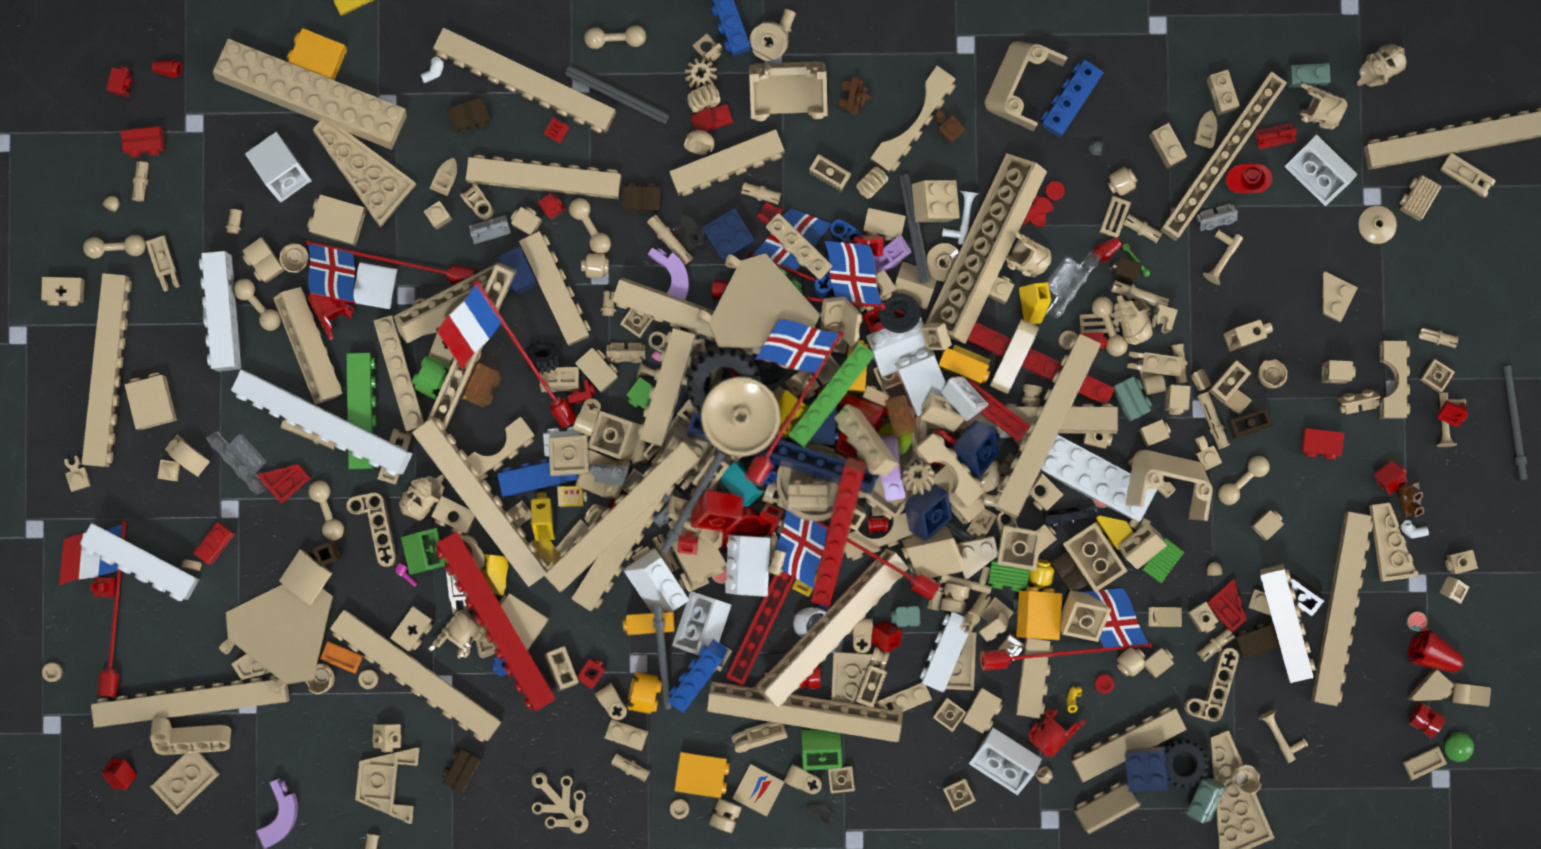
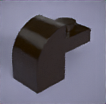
(326, 554)

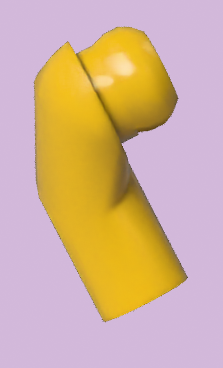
(1071, 698)

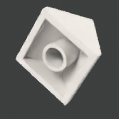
(964, 397)

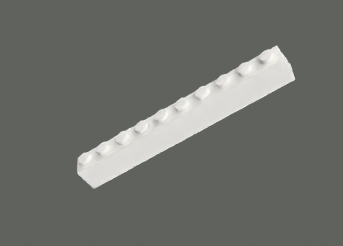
(321, 422)

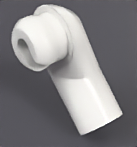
(435, 70)
(1413, 532)

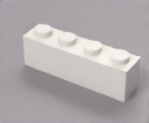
(946, 653)

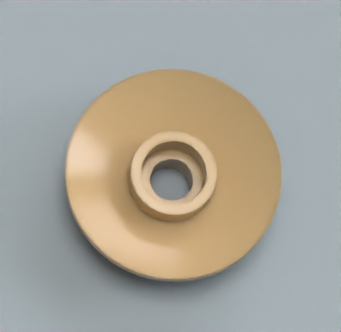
(1368, 227)
(941, 251)

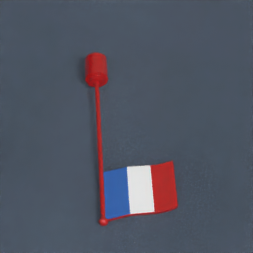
(472, 326)
(80, 564)

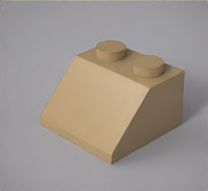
(1083, 616)

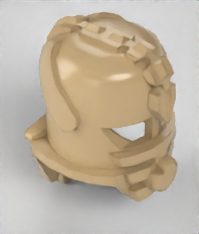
(1382, 65)
(1323, 108)
(1033, 256)
(1134, 320)
(421, 496)
(459, 631)

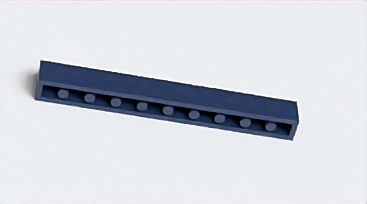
(796, 458)

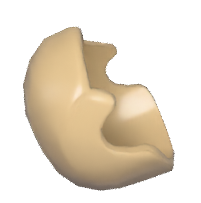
(699, 142)
(293, 257)
(1272, 373)
(322, 680)
(1245, 779)

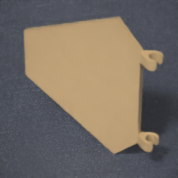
(755, 303)
(280, 633)

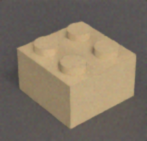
(935, 201)
(614, 436)
(1019, 548)

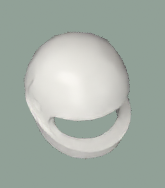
(806, 619)

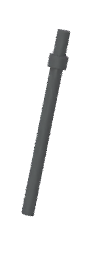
(1520, 459)
(673, 534)
(659, 624)

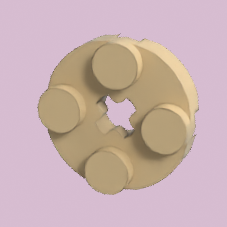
(778, 35)

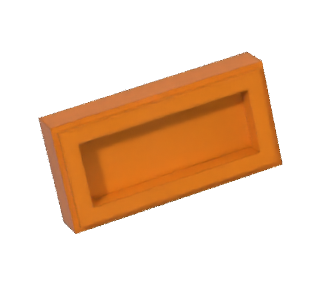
(341, 657)

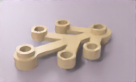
(562, 805)

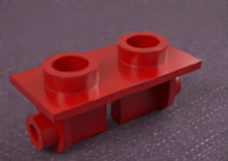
(1276, 136)

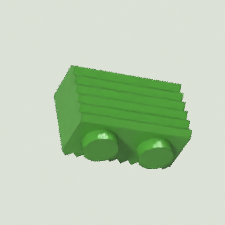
(1163, 562)
(1008, 576)

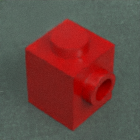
(1391, 477)

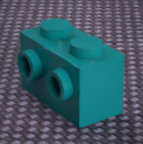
(735, 482)

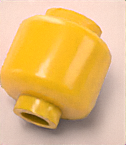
(1043, 575)

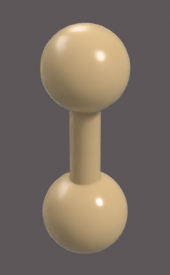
(634, 36)
(599, 242)
(95, 247)
(1103, 308)
(269, 318)
(1230, 494)
(332, 528)

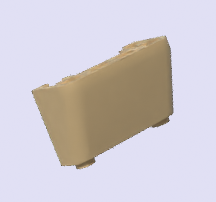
(788, 89)

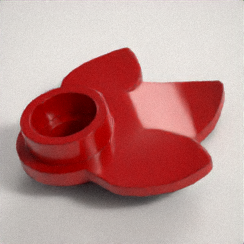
(1037, 211)

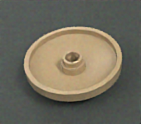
(740, 416)
(787, 476)

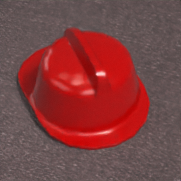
(1249, 178)
(751, 524)

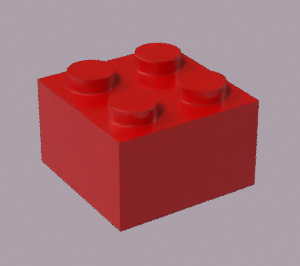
(717, 511)

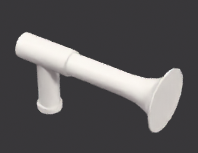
(962, 234)

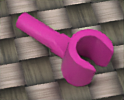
(401, 570)

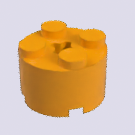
(643, 693)

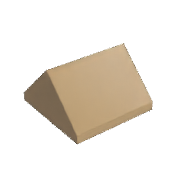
(909, 284)

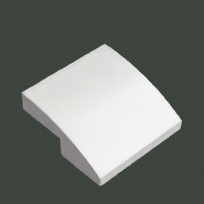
(375, 285)

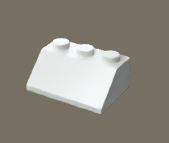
(1321, 170)
(892, 347)
(747, 565)
(656, 582)
(701, 622)
(1005, 761)

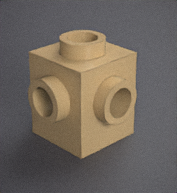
(799, 382)
(387, 736)

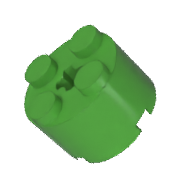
(431, 376)

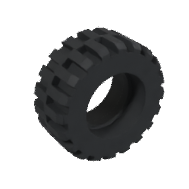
(713, 359)

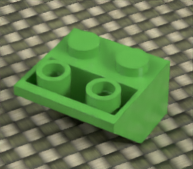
(420, 551)
(821, 749)

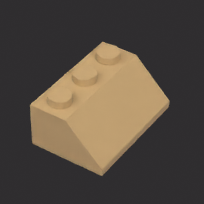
(1095, 557)
(1105, 807)

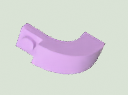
(892, 255)
(679, 277)
(893, 482)
(286, 816)

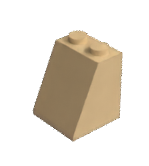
(933, 556)

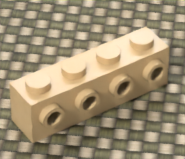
(866, 441)

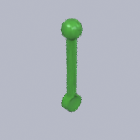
(1126, 248)

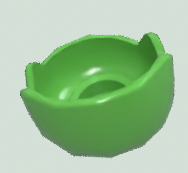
(1459, 746)

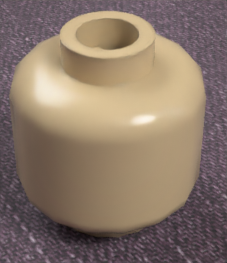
(1122, 181)
(595, 265)
(1131, 662)

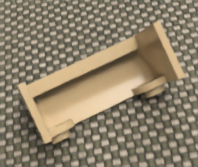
(1000, 97)
(1148, 473)

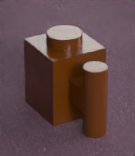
(950, 128)

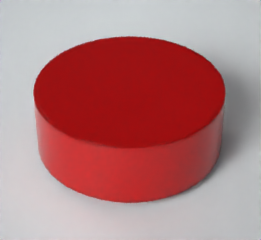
(1055, 191)
(1104, 684)

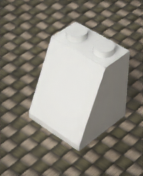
(278, 167)
(920, 377)

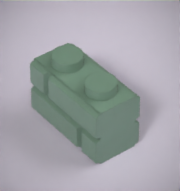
(1309, 74)
(1131, 398)
(905, 616)
(1206, 800)

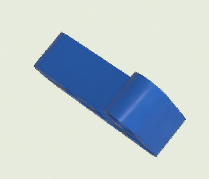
(849, 232)

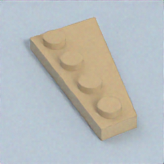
(1390, 546)

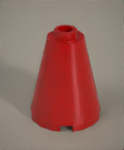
(873, 412)
(1434, 652)

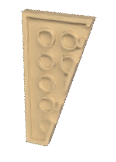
(372, 178)
(1239, 816)

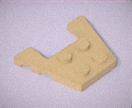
(378, 783)

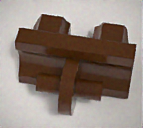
(857, 95)
(1411, 499)

